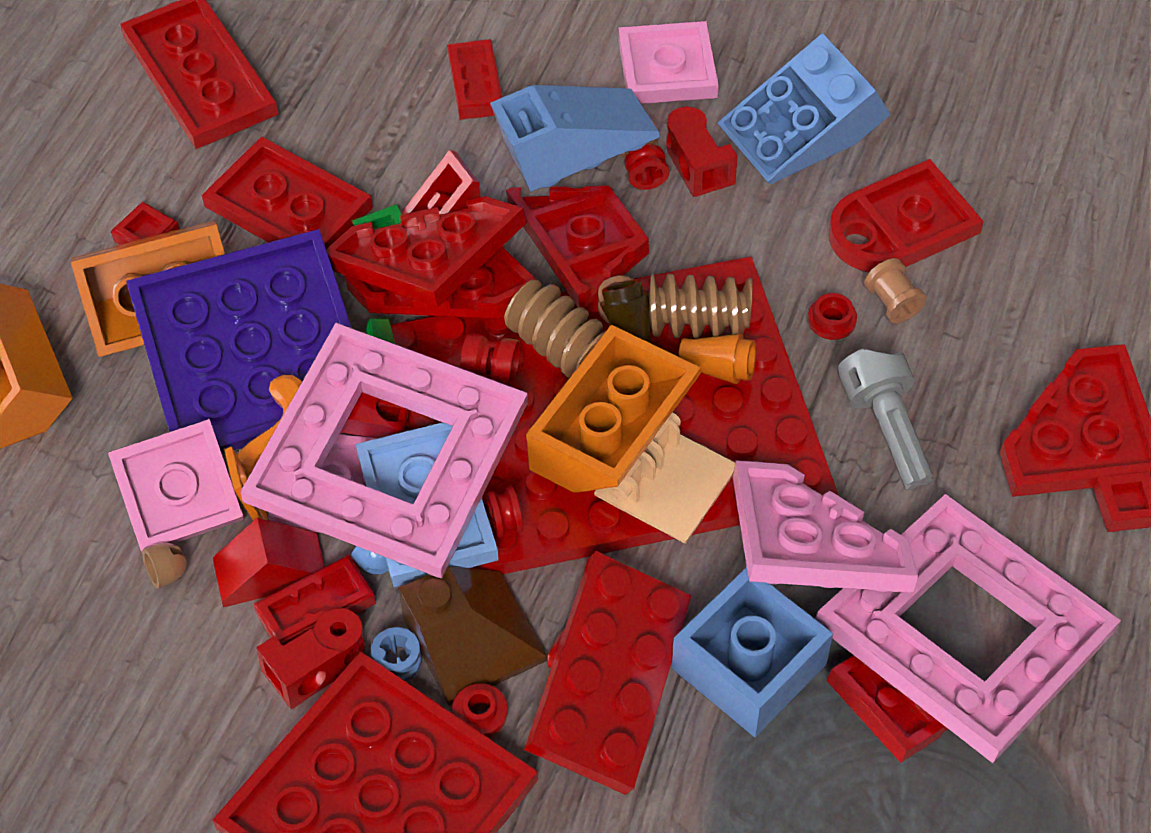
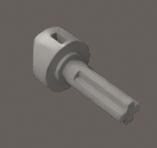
(882, 383)

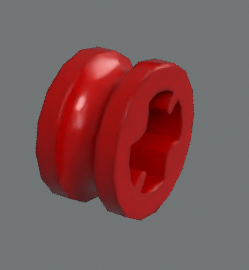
(646, 167)
(504, 511)

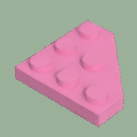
(814, 538)

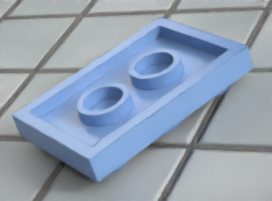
(399, 468)

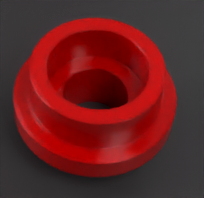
(835, 307)
(485, 723)

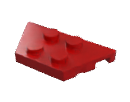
(582, 236)

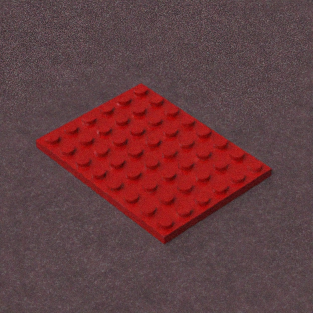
(740, 421)

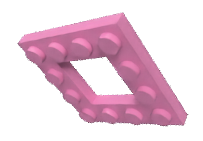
(417, 534)
(979, 712)

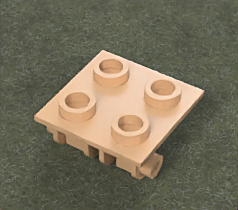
(671, 483)

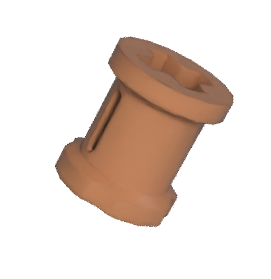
(895, 290)

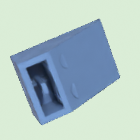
(804, 112)
(569, 129)

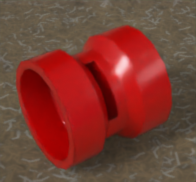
(491, 358)

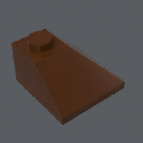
(469, 629)

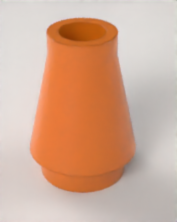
(721, 356)

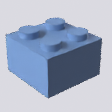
(751, 651)

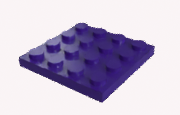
(234, 326)

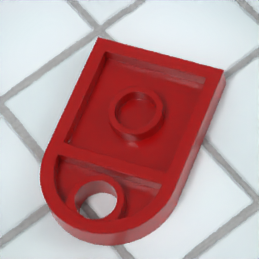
(902, 218)

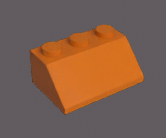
(104, 274)
(30, 376)
(608, 412)

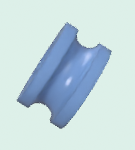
(394, 638)

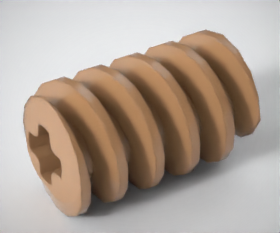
(699, 306)
(553, 325)

